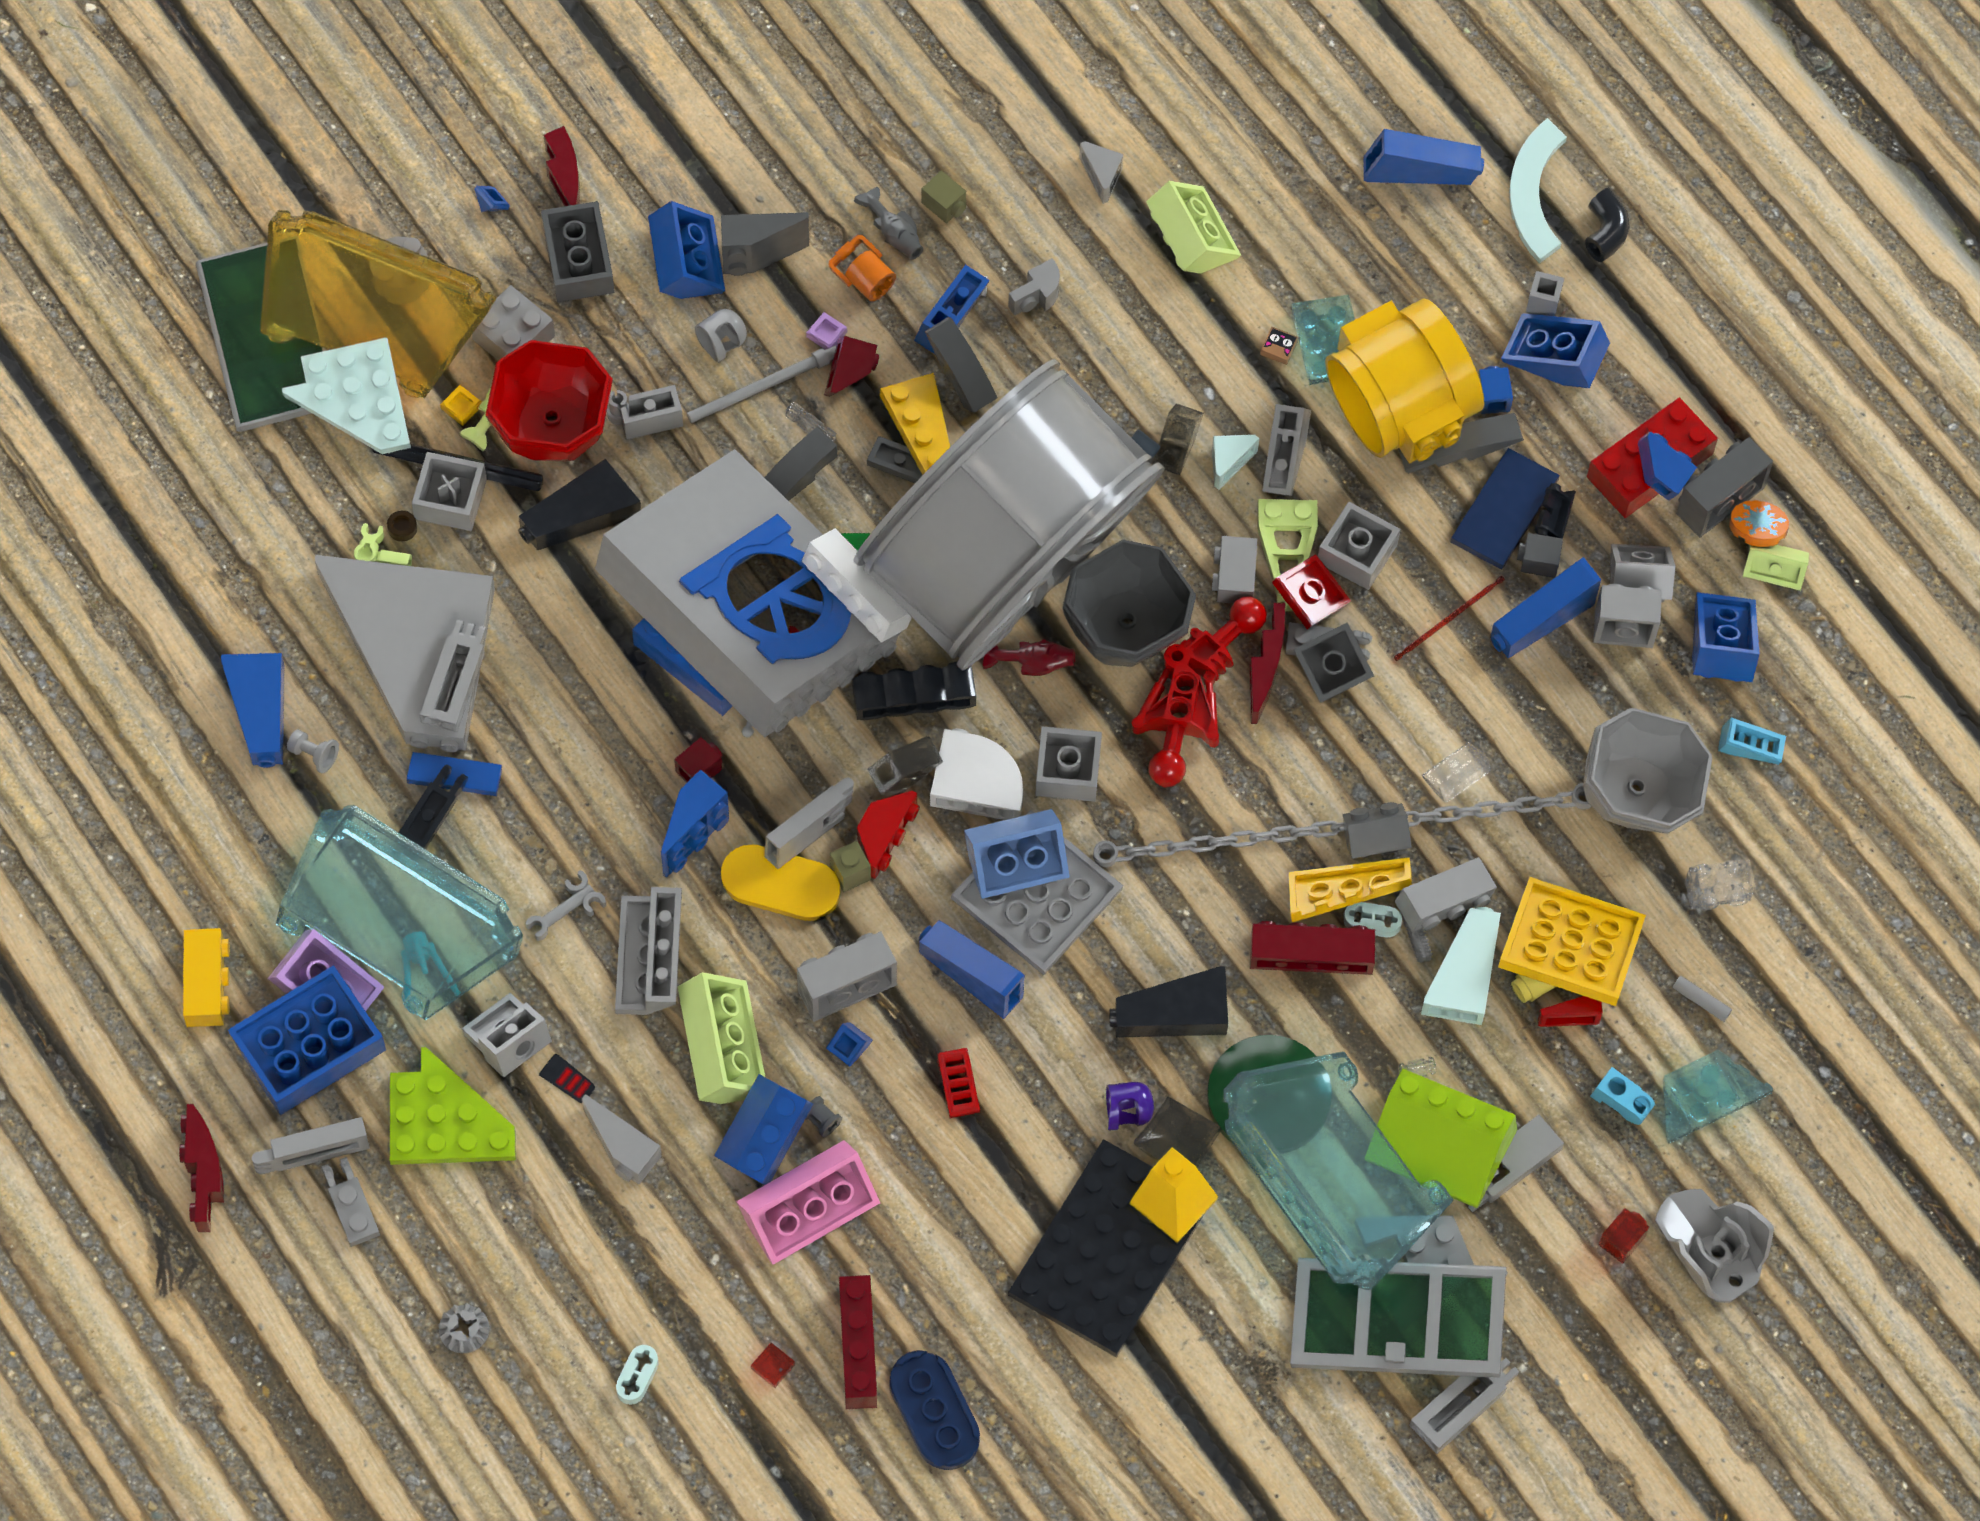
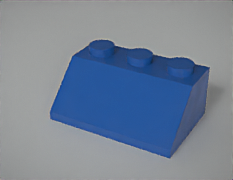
(686, 252)
(763, 1130)

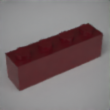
(1312, 948)
(858, 1342)

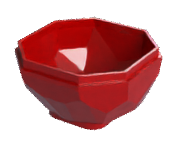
(546, 382)

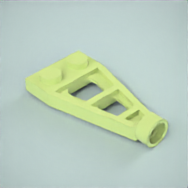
(1286, 516)

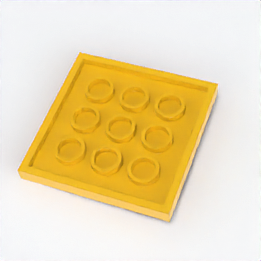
(1572, 941)

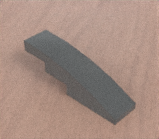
(1475, 441)

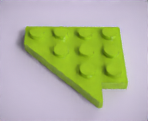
(444, 1119)

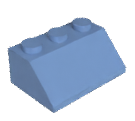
(1017, 853)

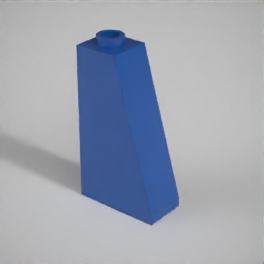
(1421, 160)
(1547, 609)
(258, 697)
(973, 968)

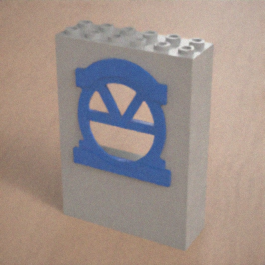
(675, 571)

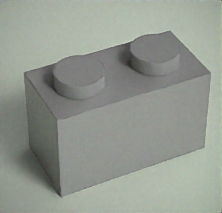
(1236, 568)

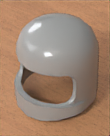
(715, 328)

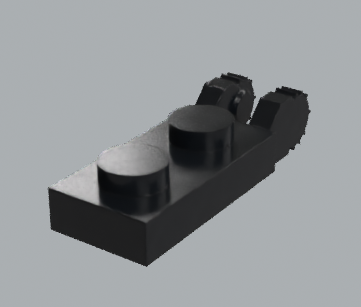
(432, 808)

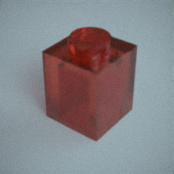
(1624, 1235)

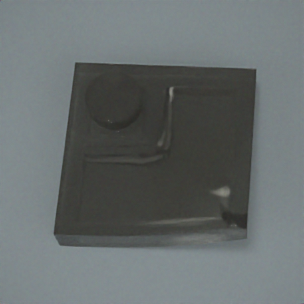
(1177, 1128)

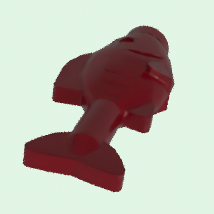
(1036, 657)

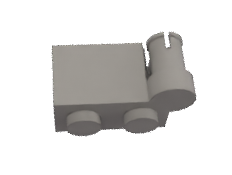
(646, 411)

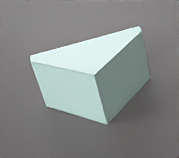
(1230, 455)

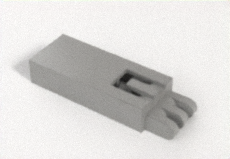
(450, 690)
(808, 823)
(312, 1146)
(1529, 1150)
(1454, 1411)

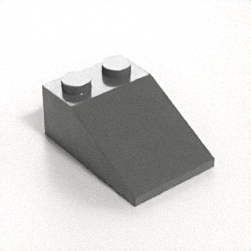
(761, 239)

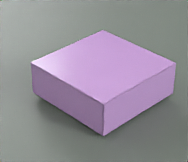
(826, 331)

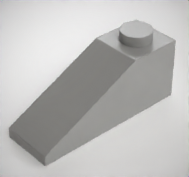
(1286, 448)
(626, 1147)

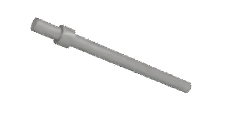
(818, 359)

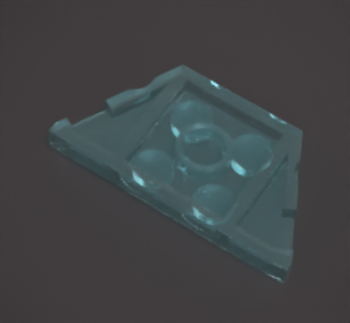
(1707, 1093)

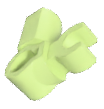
(368, 549)

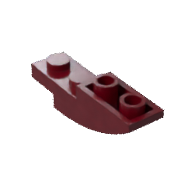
(204, 1165)

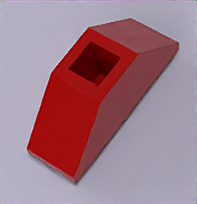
(884, 828)

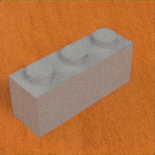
(1446, 895)

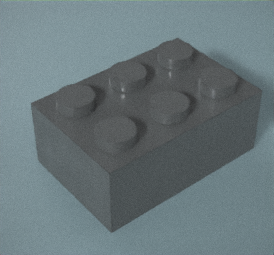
(577, 251)
(1723, 485)

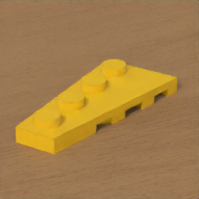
(918, 417)
(1336, 887)

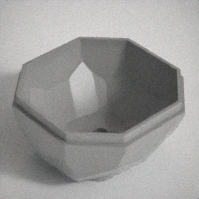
(1656, 755)

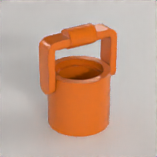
(866, 272)

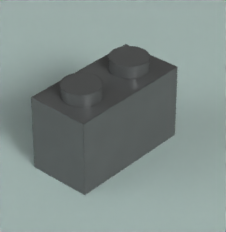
(1376, 830)

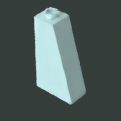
(1465, 974)

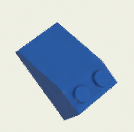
(1558, 348)
(1725, 637)

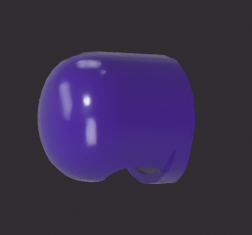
(1127, 1096)

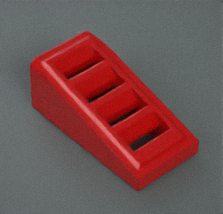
(1572, 1013)
(951, 1058)

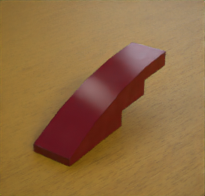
(1265, 668)

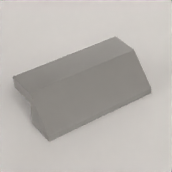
(648, 951)

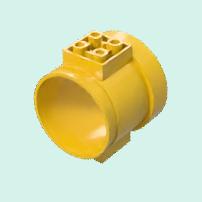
(1404, 380)

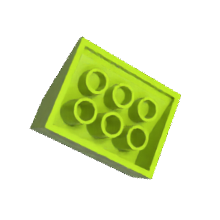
(1446, 1135)

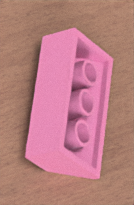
(808, 1201)

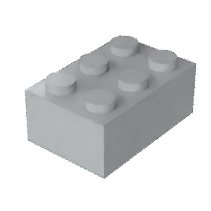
(846, 975)

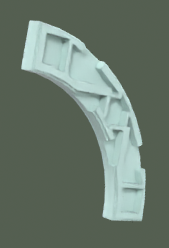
(1524, 190)

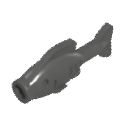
(897, 229)

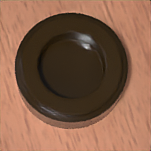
(402, 526)

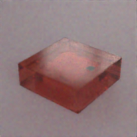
(772, 1365)

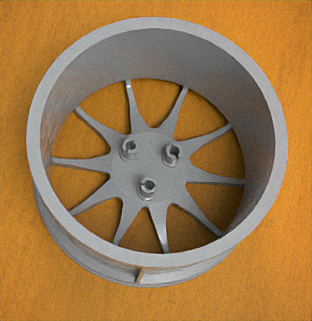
(1007, 513)

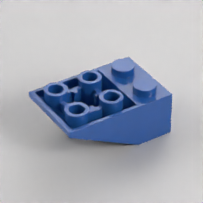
(696, 815)

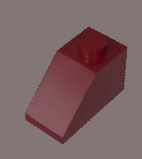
(850, 363)

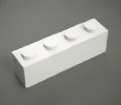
(833, 563)

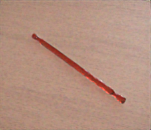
(1449, 618)

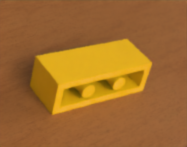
(205, 977)

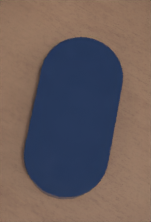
(934, 1410)

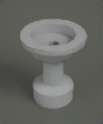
(323, 754)

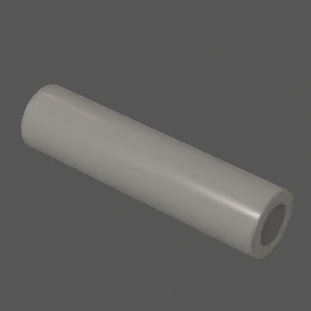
(1702, 998)

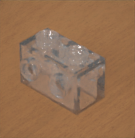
(1720, 884)

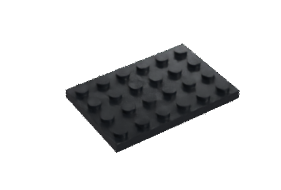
(1099, 1255)

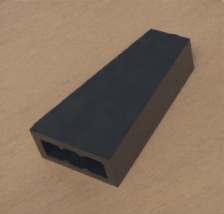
(579, 508)
(1175, 1008)

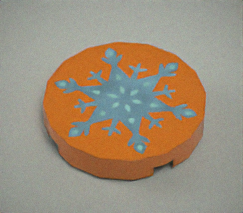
(1759, 523)

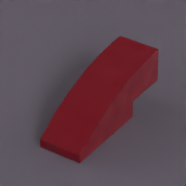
(562, 167)

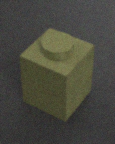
(944, 197)
(850, 866)

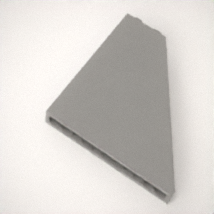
(400, 627)

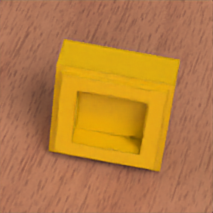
(461, 405)

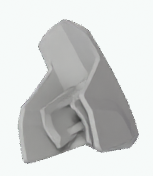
(1732, 1232)

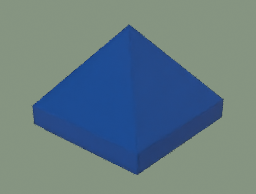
(490, 199)

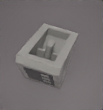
(1102, 168)

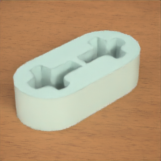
(1373, 918)
(643, 1378)

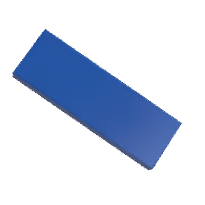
(482, 776)

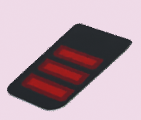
(566, 1078)

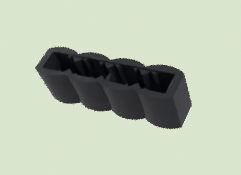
(912, 692)

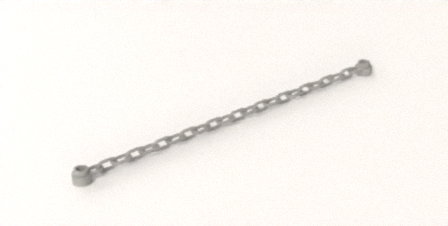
(1111, 849)

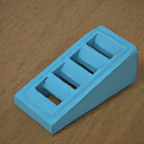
(1750, 751)

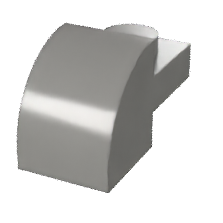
(1040, 288)

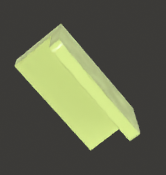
(1777, 565)

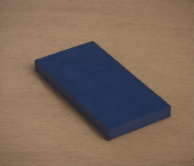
(1504, 509)

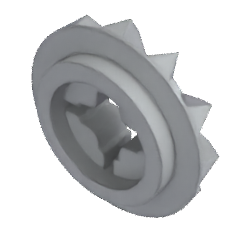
(457, 1340)

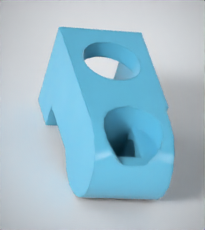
(1623, 1096)

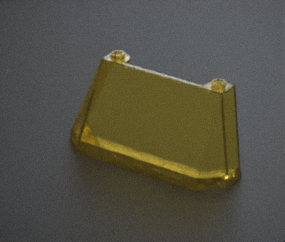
(357, 288)

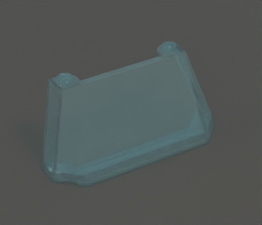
(398, 910)
(1330, 1166)

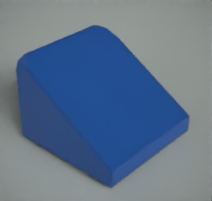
(849, 1043)

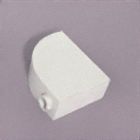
(976, 777)

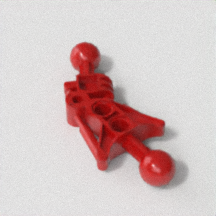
(1183, 664)

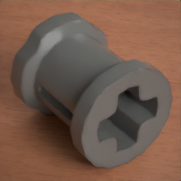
(823, 1117)

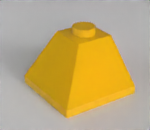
(1174, 1195)

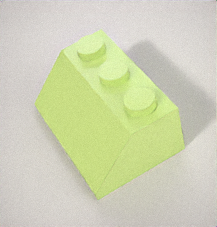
(1192, 227)

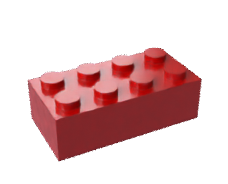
(1619, 468)

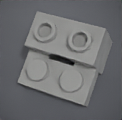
(508, 1034)

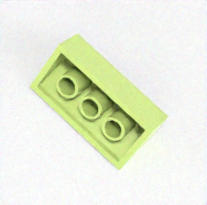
(720, 1037)

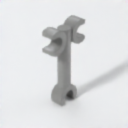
(580, 894)

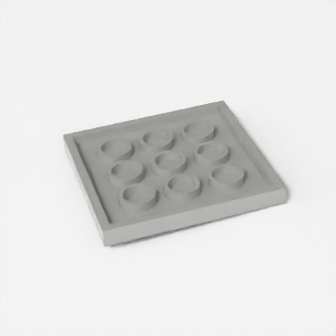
(1047, 917)

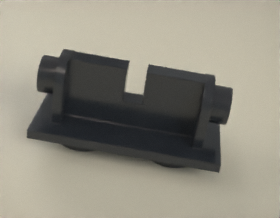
(1558, 506)

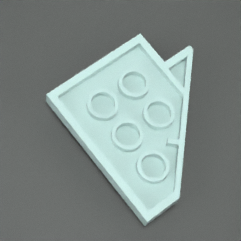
(355, 393)

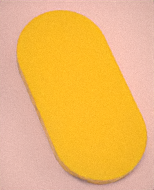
(797, 889)

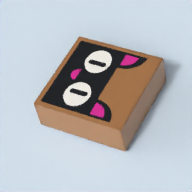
(1279, 345)

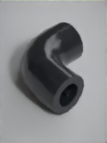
(1613, 227)

